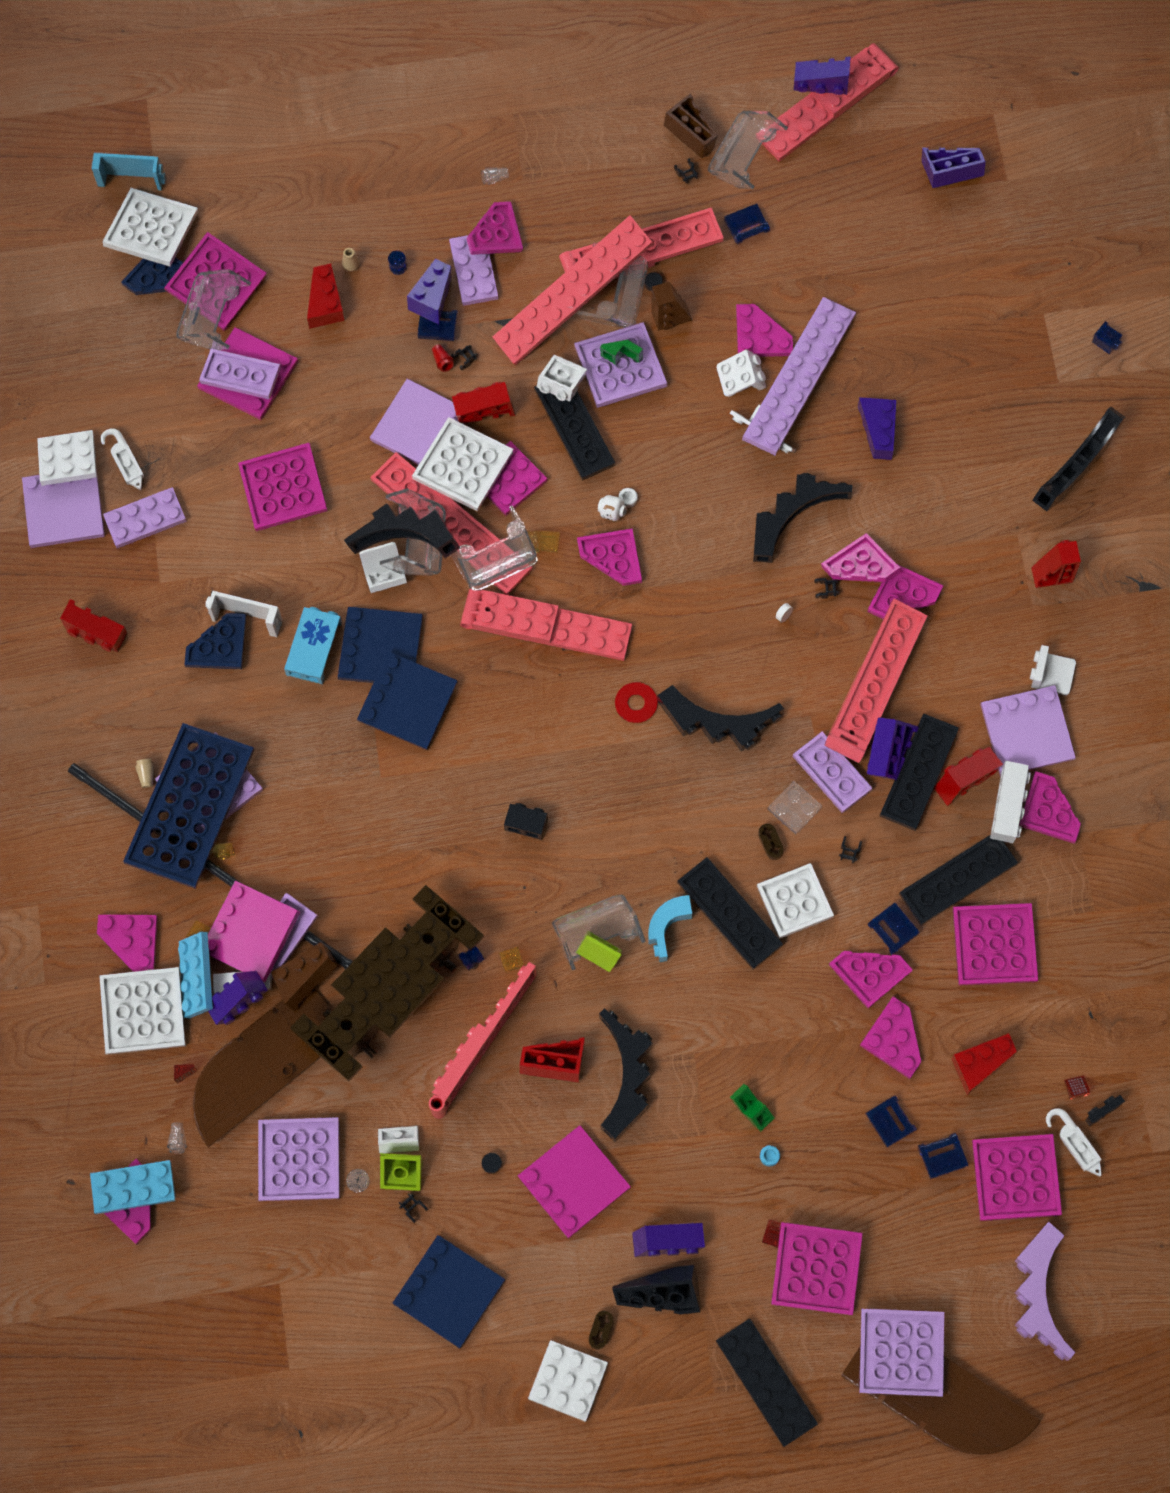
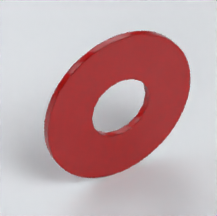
(629, 714)

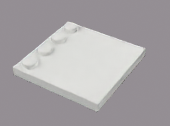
(150, 227)
(462, 464)
(142, 1010)

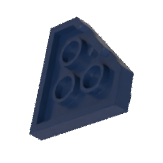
(150, 277)
(219, 645)

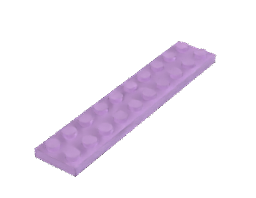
(799, 376)

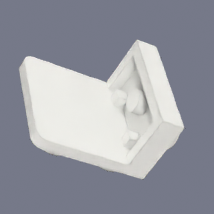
(740, 373)
(377, 575)
(1052, 671)

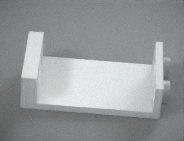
(245, 606)

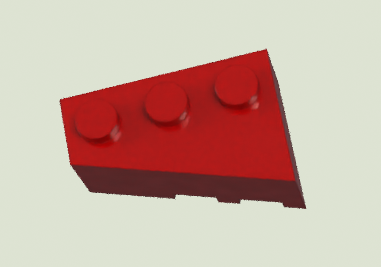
(324, 299)
(92, 627)
(967, 774)
(553, 1060)

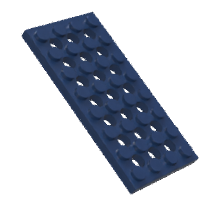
(165, 787)

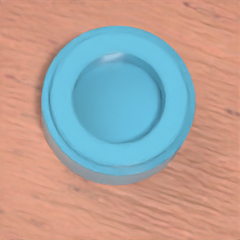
(769, 1156)

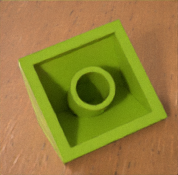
(599, 951)
(400, 1171)

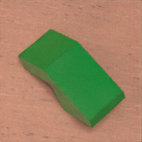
(615, 350)
(752, 1108)

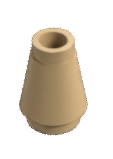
(350, 260)
(145, 772)

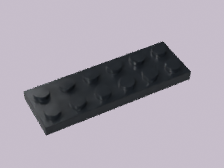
(577, 434)
(919, 772)
(957, 879)
(730, 913)
(766, 1382)

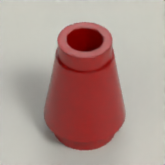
(442, 358)

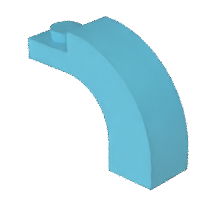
(668, 913)

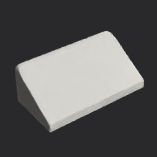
(398, 1139)

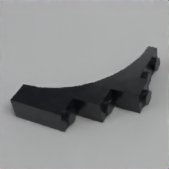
(1075, 468)
(788, 506)
(407, 524)
(740, 728)
(635, 1074)

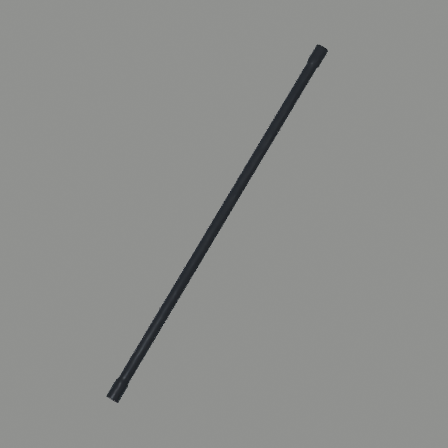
(84, 776)

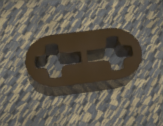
(766, 843)
(605, 1331)

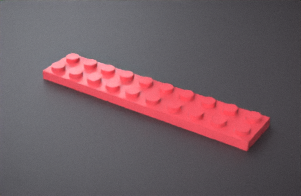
(572, 290)
(397, 475)

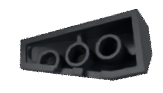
(668, 1289)

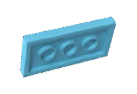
(195, 975)
(132, 1187)

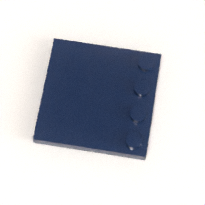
(369, 638)
(407, 700)
(448, 1291)

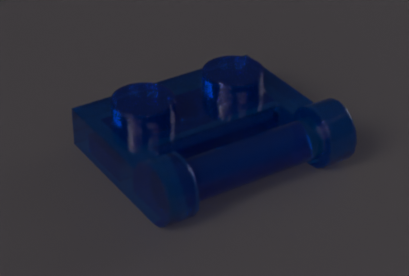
(744, 219)
(443, 331)
(898, 924)
(886, 1126)
(944, 1162)

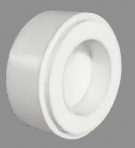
(629, 497)
(784, 612)

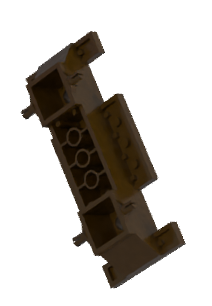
(388, 984)

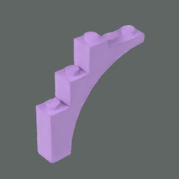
(1037, 1318)

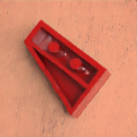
(483, 402)
(1058, 565)
(981, 1061)

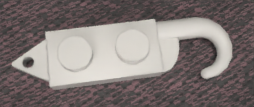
(124, 459)
(1076, 1143)

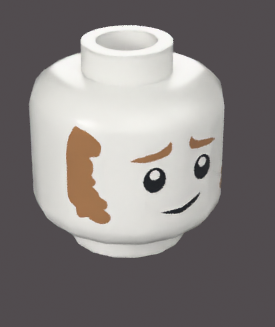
(612, 508)

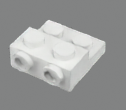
(561, 378)

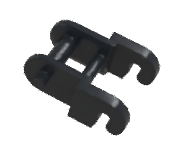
(680, 173)
(462, 352)
(827, 582)
(850, 850)
(402, 1205)

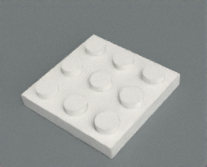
(67, 457)
(795, 900)
(568, 1381)

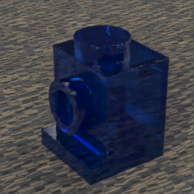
(1107, 338)

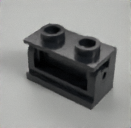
(525, 821)

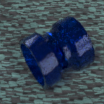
(397, 262)
(470, 958)

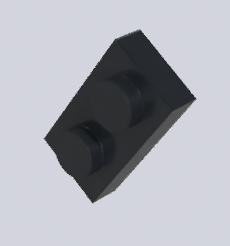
(1110, 1105)

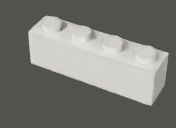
(1009, 802)

